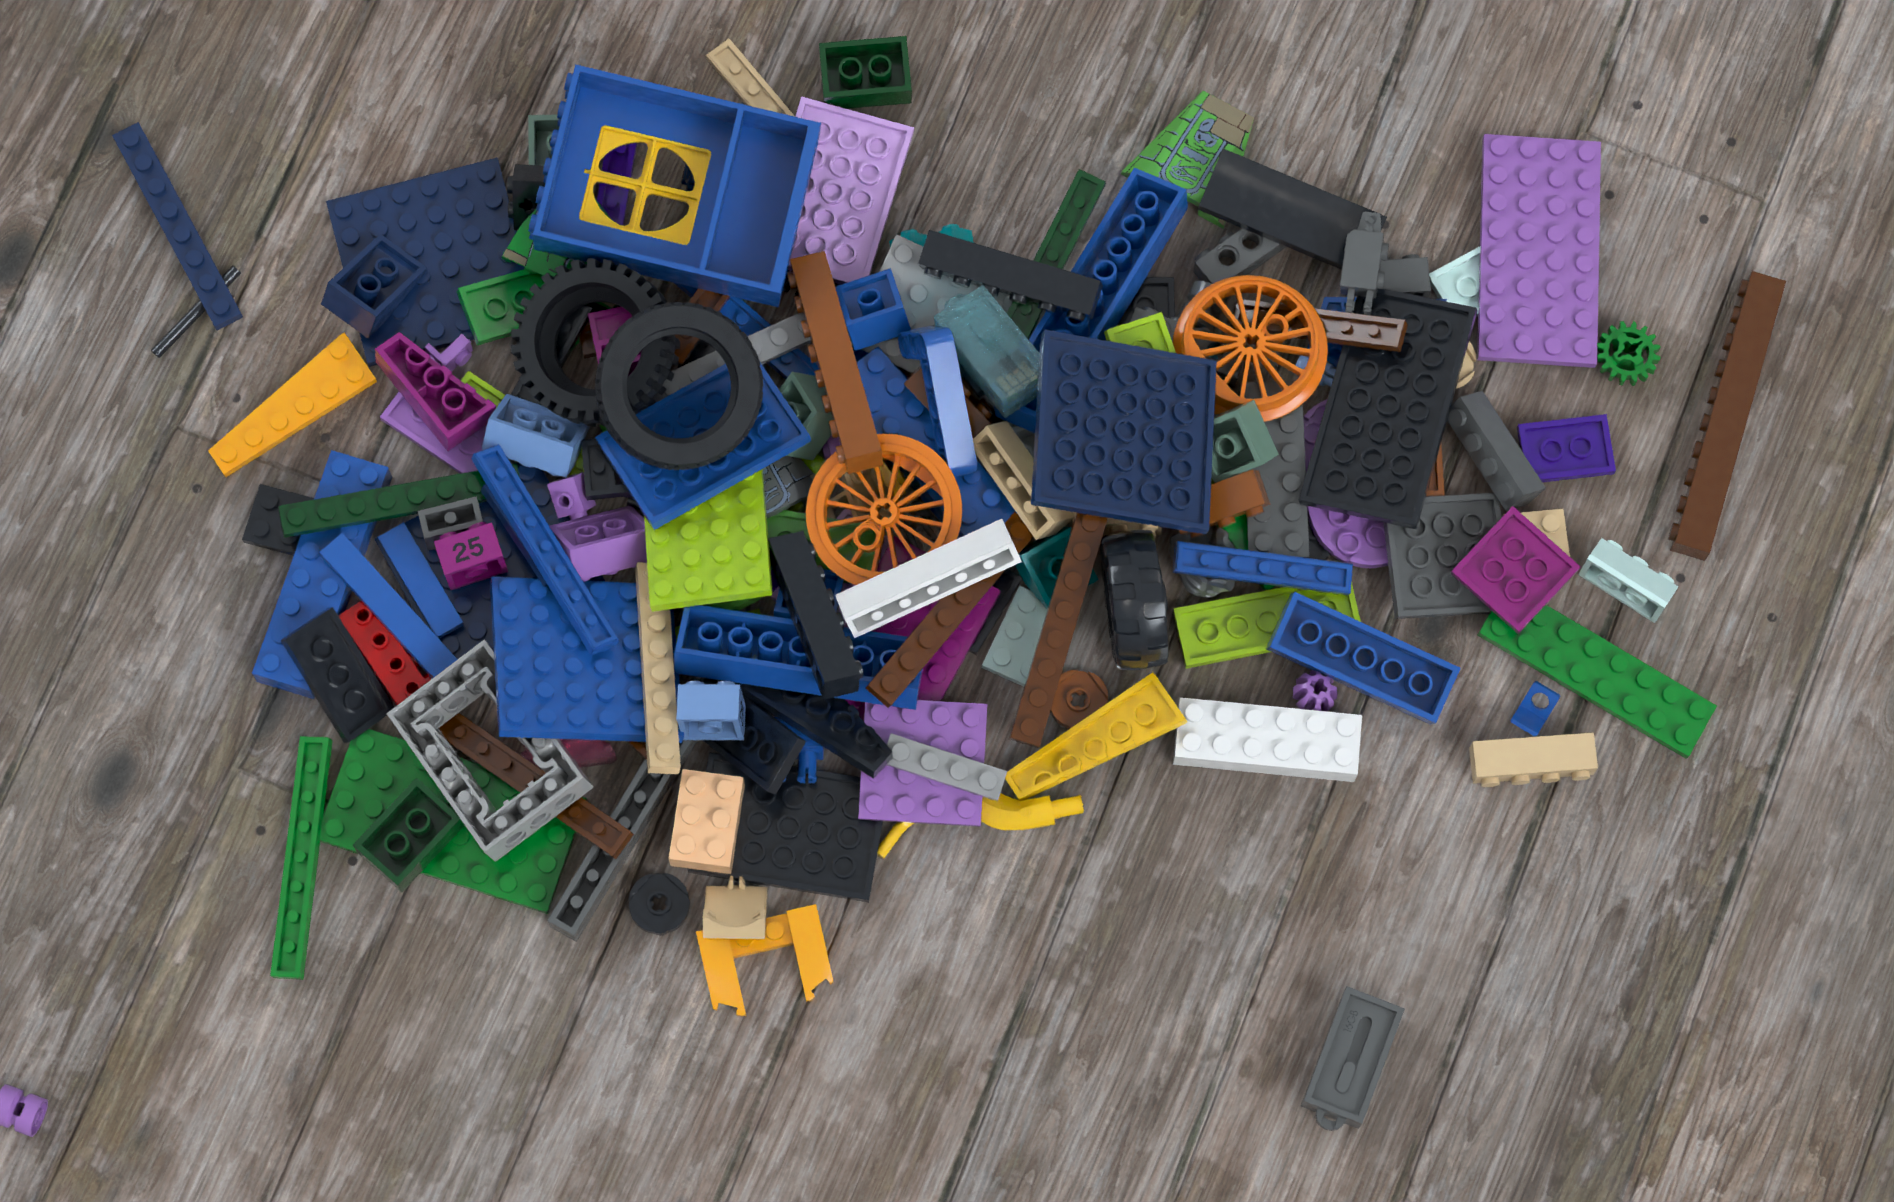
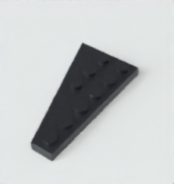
(828, 722)

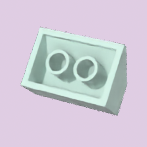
(1628, 579)

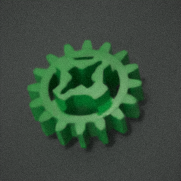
(1633, 364)

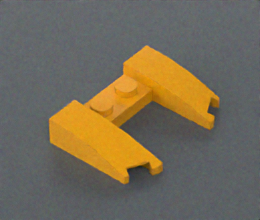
(795, 927)

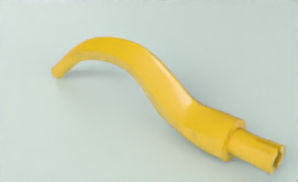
(1006, 815)

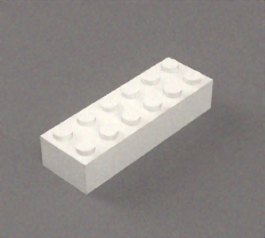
(1268, 740)

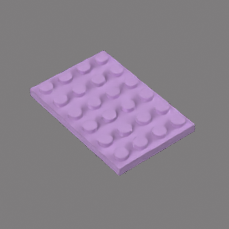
(849, 187)

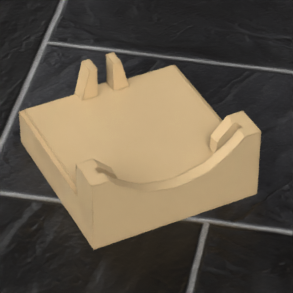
(735, 911)

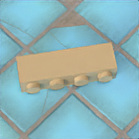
(1012, 471)
(1533, 758)

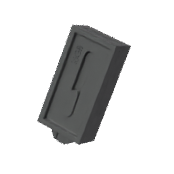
(1351, 1059)

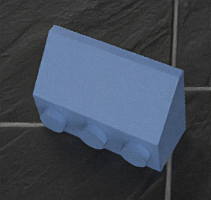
(535, 436)

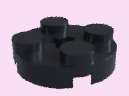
(641, 904)

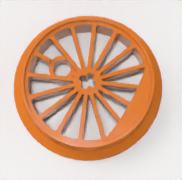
(1309, 378)
(913, 457)

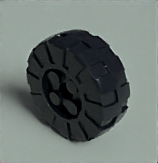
(1134, 599)

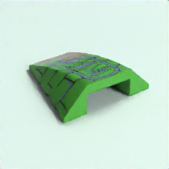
(1192, 145)

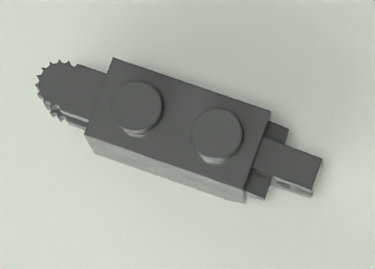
(1362, 262)

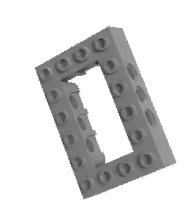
(493, 829)

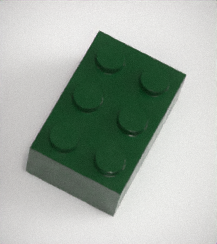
(866, 72)
(409, 835)

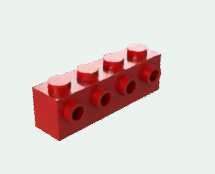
(383, 653)

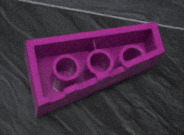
(438, 397)

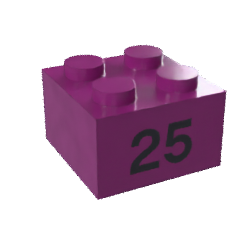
(470, 555)

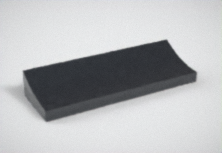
(1281, 208)

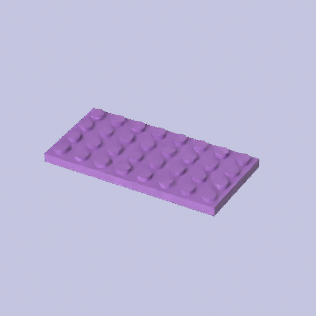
(1539, 251)

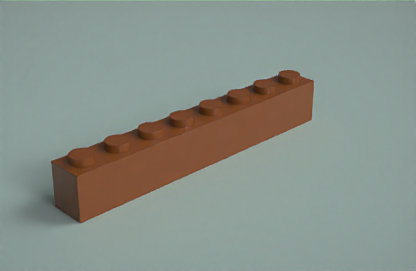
(836, 363)

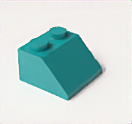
(1042, 563)

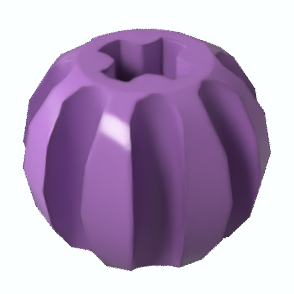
(1314, 682)

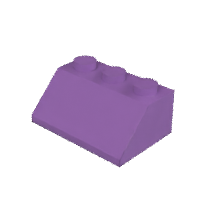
(603, 541)

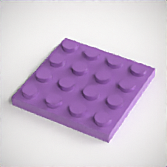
(912, 798)

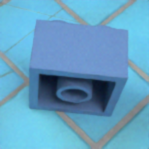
(711, 711)

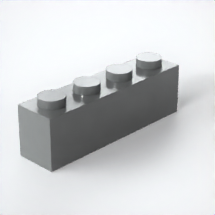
(1494, 451)

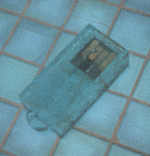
(992, 349)

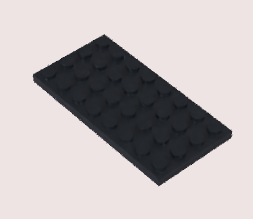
(1389, 413)

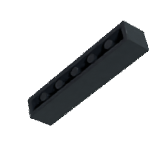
(1010, 275)
(814, 615)

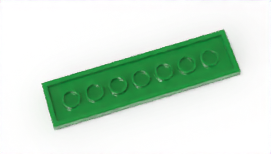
(1605, 677)

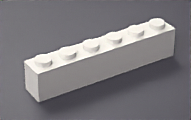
(928, 578)

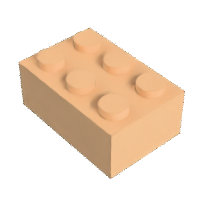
(706, 821)

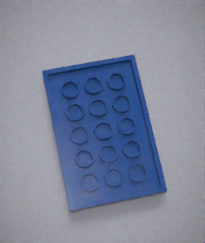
(692, 411)

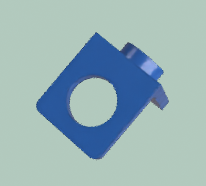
(1530, 717)

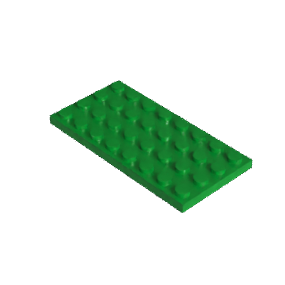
(383, 766)

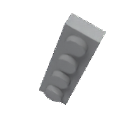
(946, 767)

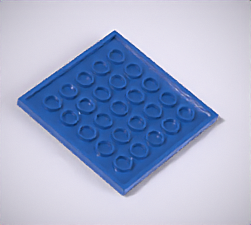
(550, 679)

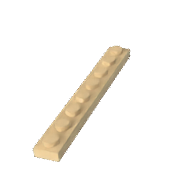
(657, 681)

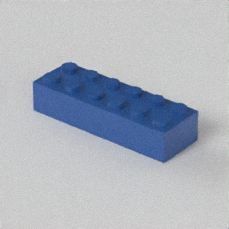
(1363, 658)

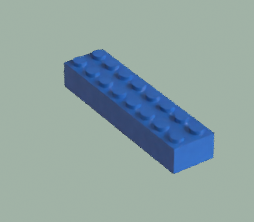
(901, 413)
(310, 581)
(770, 654)

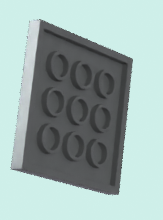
(1424, 557)

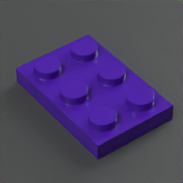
(1568, 447)

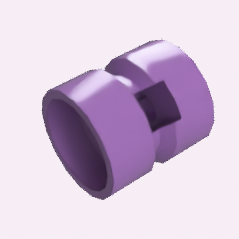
(32, 1115)

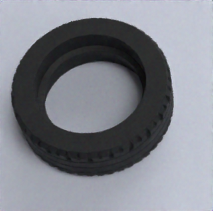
(726, 339)

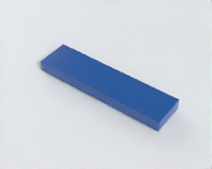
(420, 580)

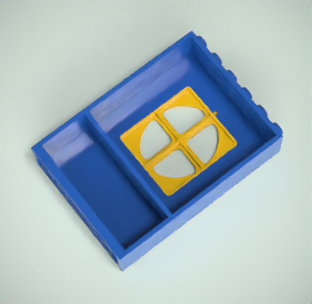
(745, 199)

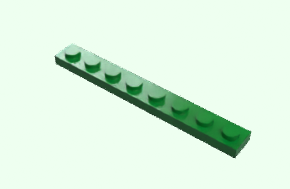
(301, 858)

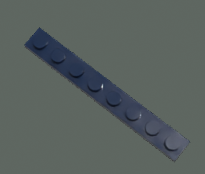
(177, 226)

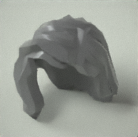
(1202, 585)

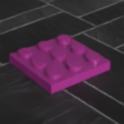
(1515, 570)

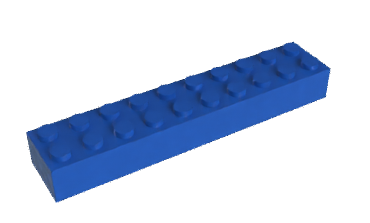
(1119, 257)

